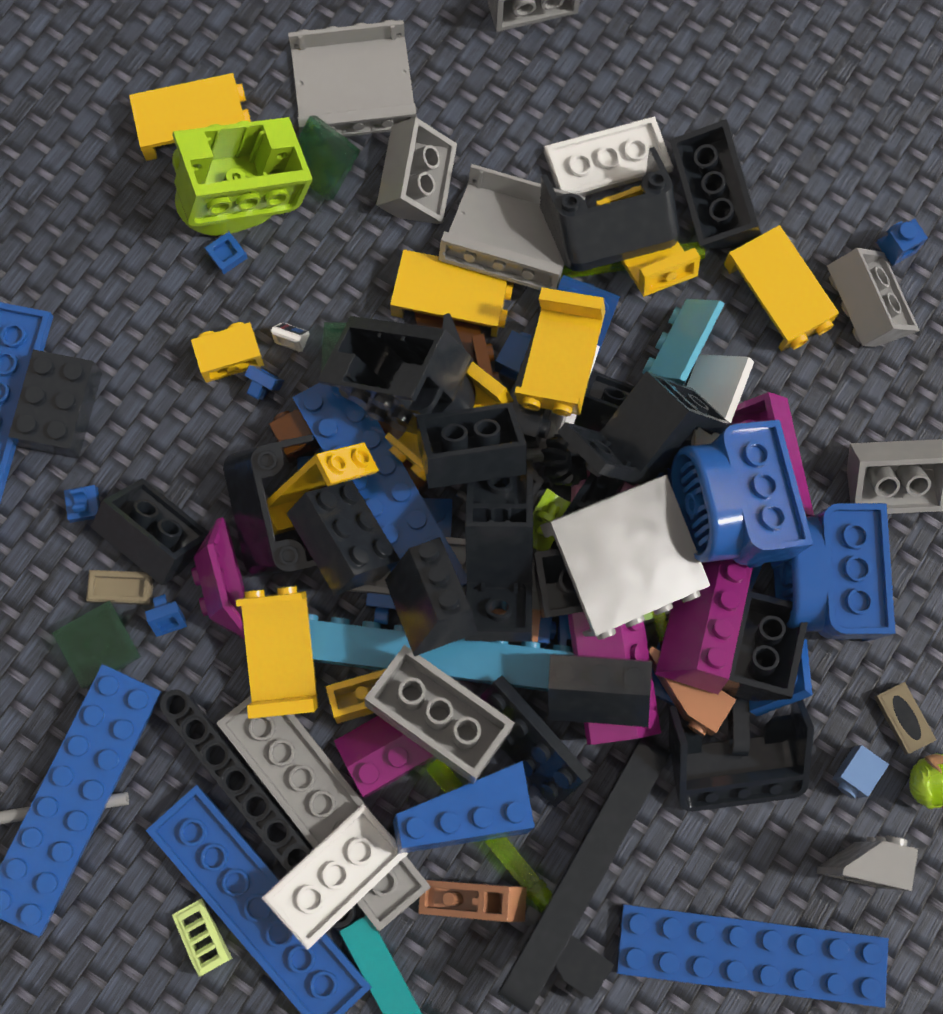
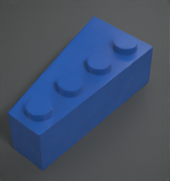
(472, 813)

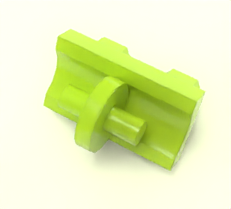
(547, 509)

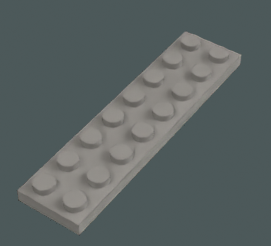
(314, 797)

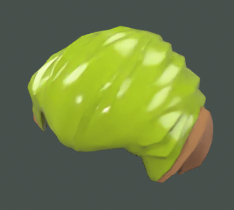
(927, 781)

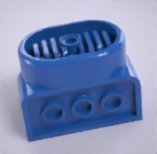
(742, 497)
(843, 578)

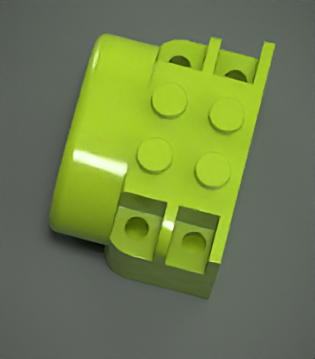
(238, 174)

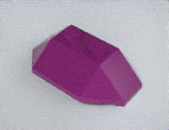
(220, 579)

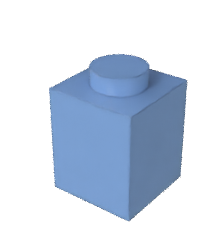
(859, 772)

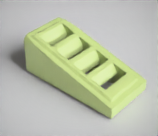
(190, 943)

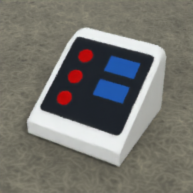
(290, 336)

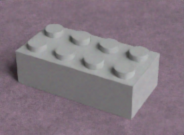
(438, 714)

